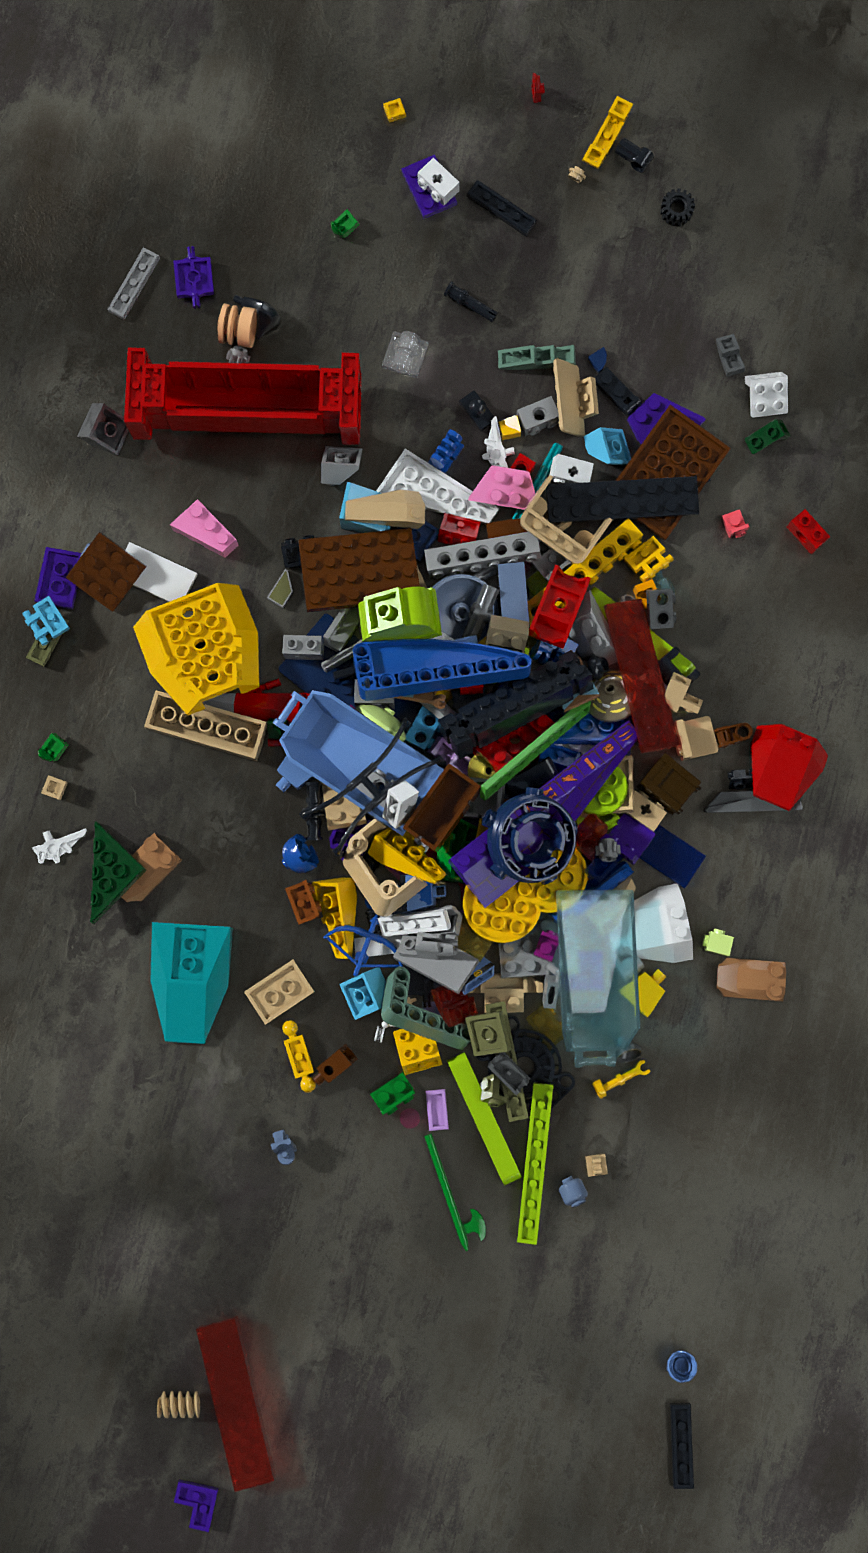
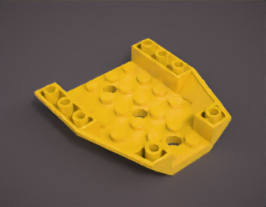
(230, 649)

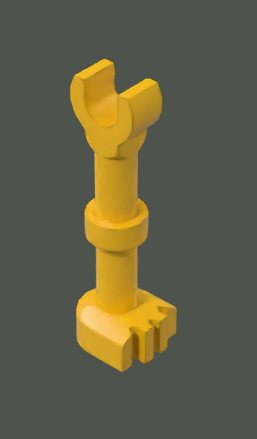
(601, 1089)

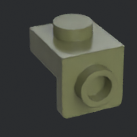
(490, 1091)

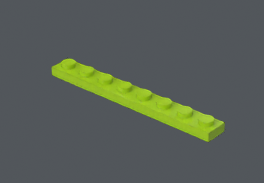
(535, 1163)

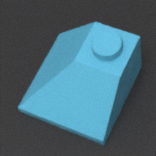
(608, 446)
(364, 992)

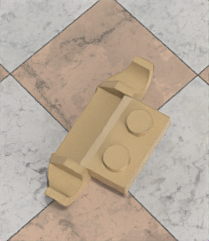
(508, 990)

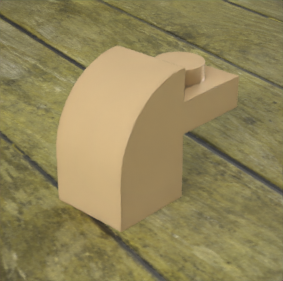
(677, 696)

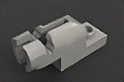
(428, 945)

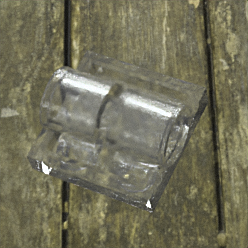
(405, 353)

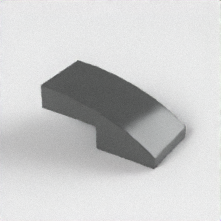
(729, 355)

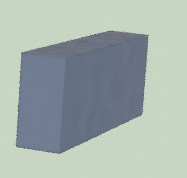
(513, 591)

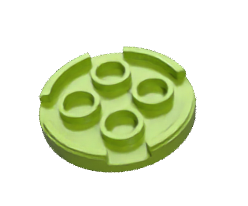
(610, 795)

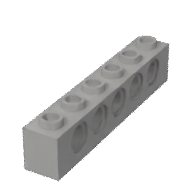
(474, 549)

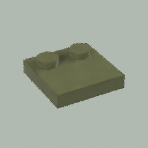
(488, 1033)

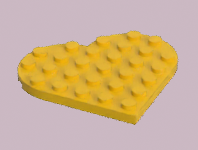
(519, 907)

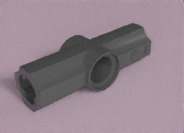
(481, 611)

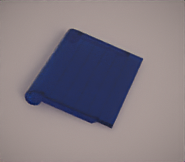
(672, 856)

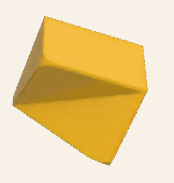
(510, 428)

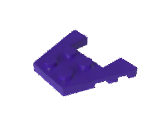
(649, 413)

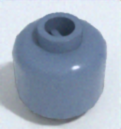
(573, 1192)

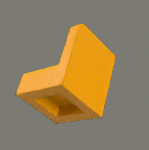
(640, 591)

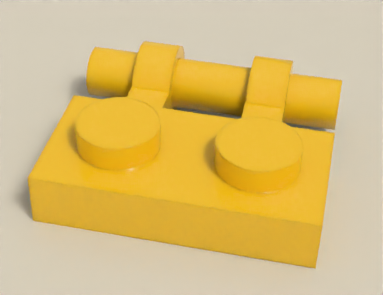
(644, 555)

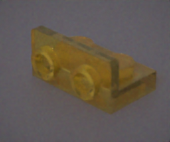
(545, 1022)

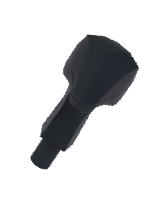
(267, 314)

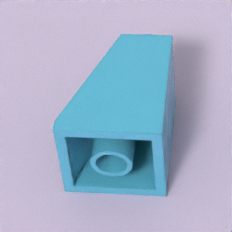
(354, 492)

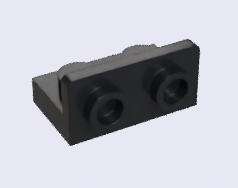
(291, 551)

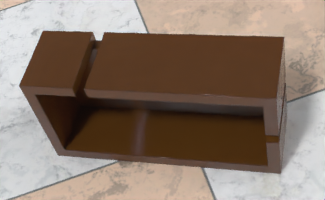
(442, 808)

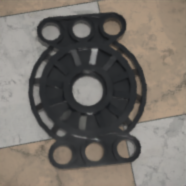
(543, 1062)

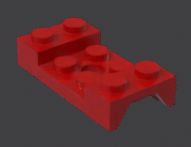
(555, 623)
(502, 750)

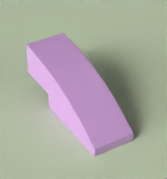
(442, 748)

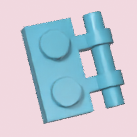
(50, 616)

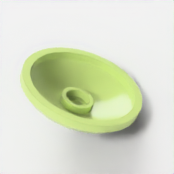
(383, 718)

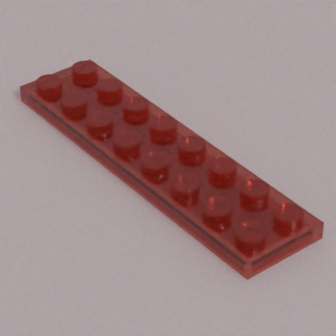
(641, 675)

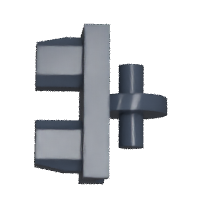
(283, 1147)

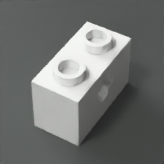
(438, 182)
(562, 464)
(400, 804)

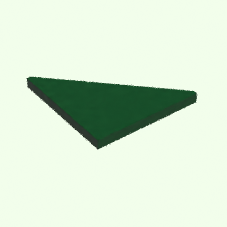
(112, 872)

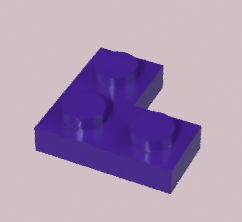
(202, 1500)

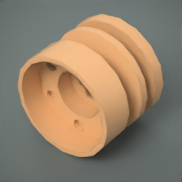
(235, 325)

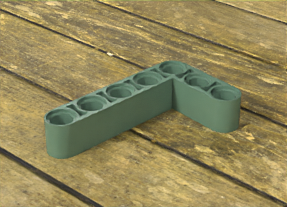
(415, 1019)

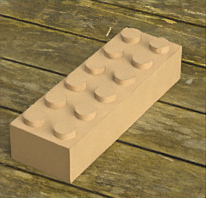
(208, 727)

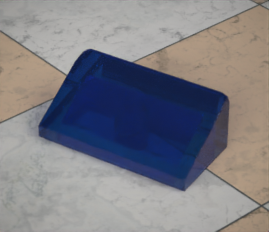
(599, 869)

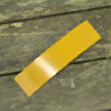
(608, 132)

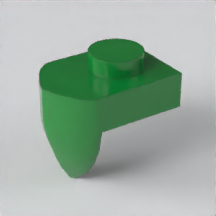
(344, 224)
(52, 748)

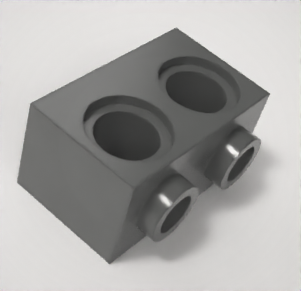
(654, 609)

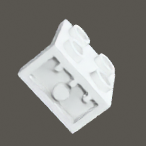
(768, 394)

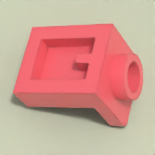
(735, 524)

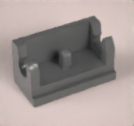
(509, 1072)

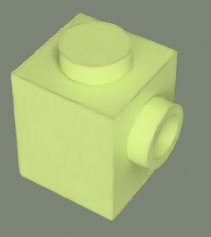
(718, 942)

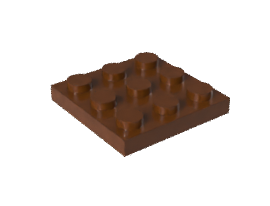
(106, 571)

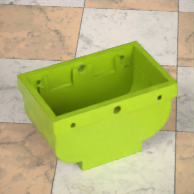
(400, 615)

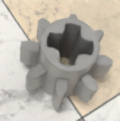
(238, 355)
(608, 850)

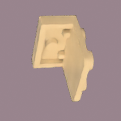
(695, 738)

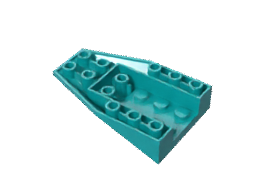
(189, 977)

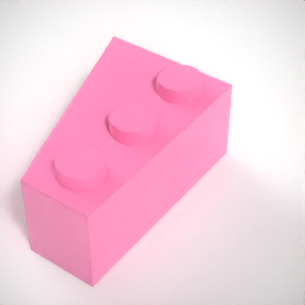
(202, 527)

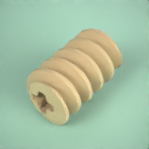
(178, 1405)

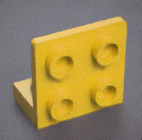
(416, 1052)

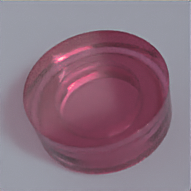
(409, 1118)

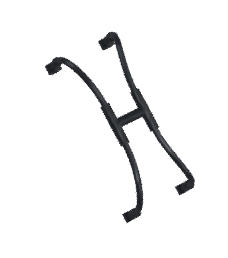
(363, 778)

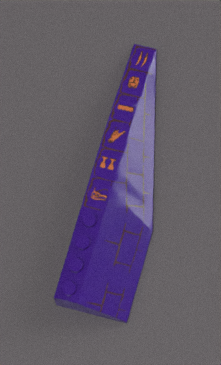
(570, 788)

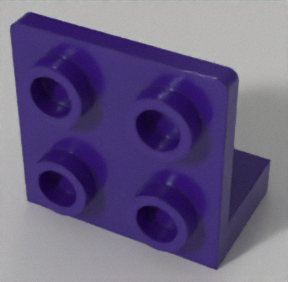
(631, 837)

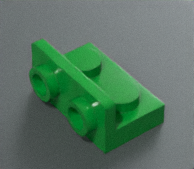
(393, 1093)

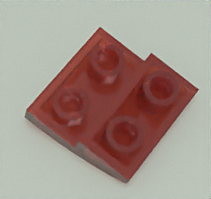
(453, 1006)

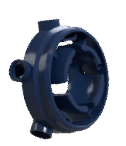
(540, 862)

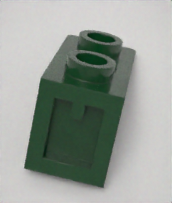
(767, 435)

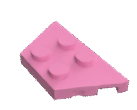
(504, 488)

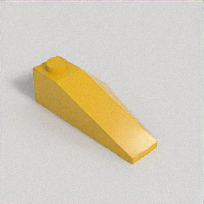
(338, 907)

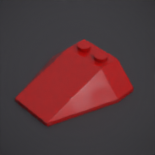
(784, 764)

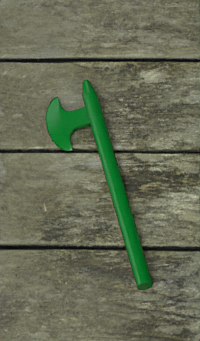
(477, 1222)

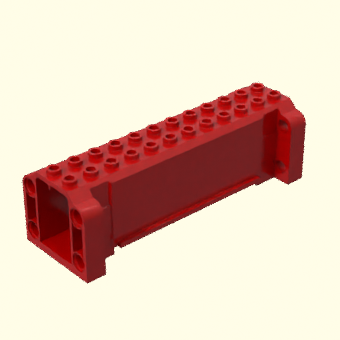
(242, 397)

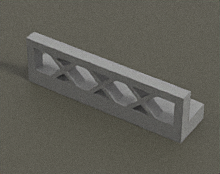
(342, 629)

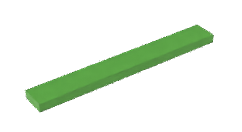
(533, 750)

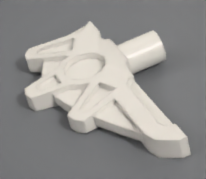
(495, 451)
(57, 847)

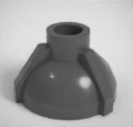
(631, 1053)

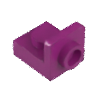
(546, 945)

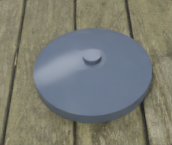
(454, 600)

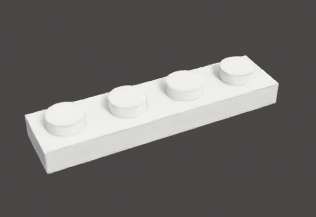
(414, 922)

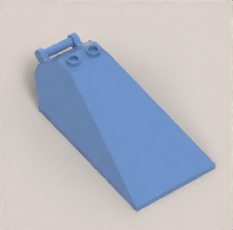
(339, 743)

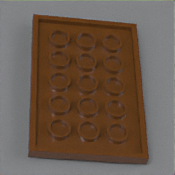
(674, 450)
(353, 566)

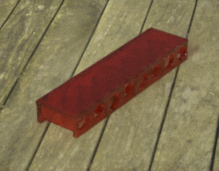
(236, 1404)

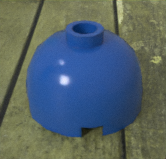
(298, 855)

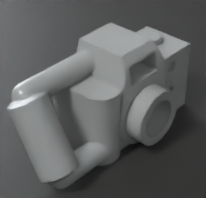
(551, 987)

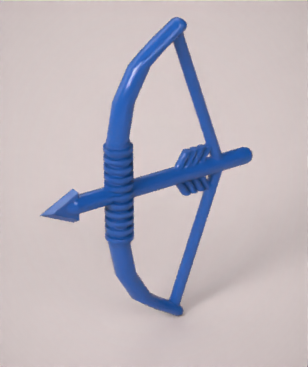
(361, 956)

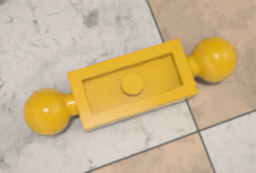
(299, 1056)

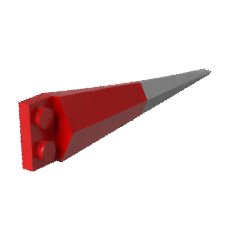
(256, 705)

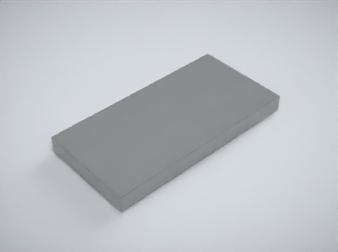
(447, 971)

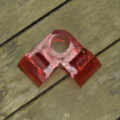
(589, 834)

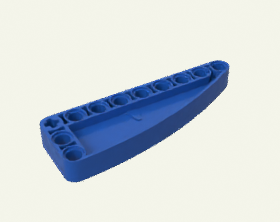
(431, 659)

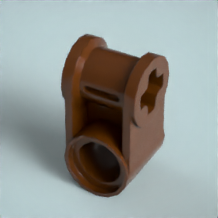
(729, 735)

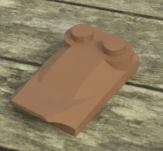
(158, 861)
(752, 979)

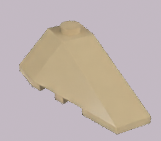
(392, 508)

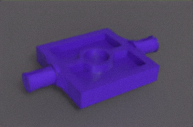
(193, 277)

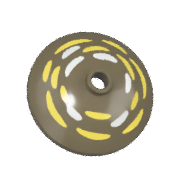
(611, 705)

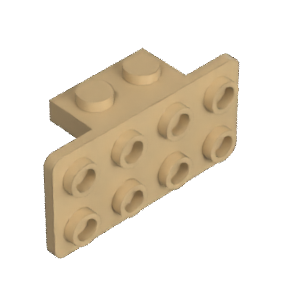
(574, 397)

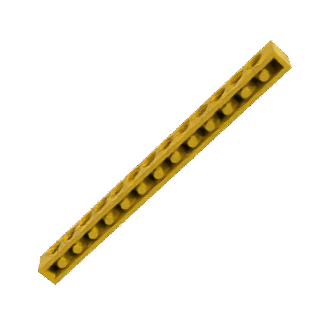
(625, 531)

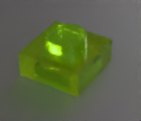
(536, 583)

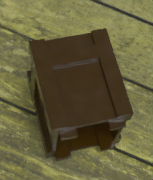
(669, 784)

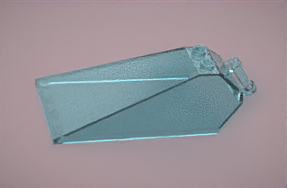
(597, 972)

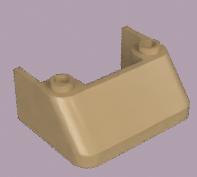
(573, 549)
(383, 896)

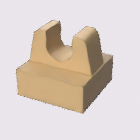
(54, 787)
(596, 1165)

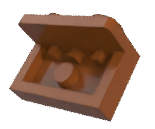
(303, 902)

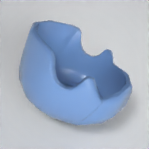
(682, 1366)

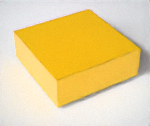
(394, 110)

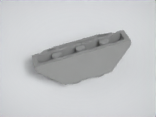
(592, 631)

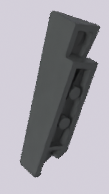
(743, 802)

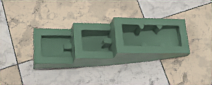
(534, 358)

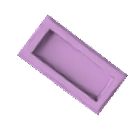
(437, 1109)

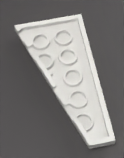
(436, 488)

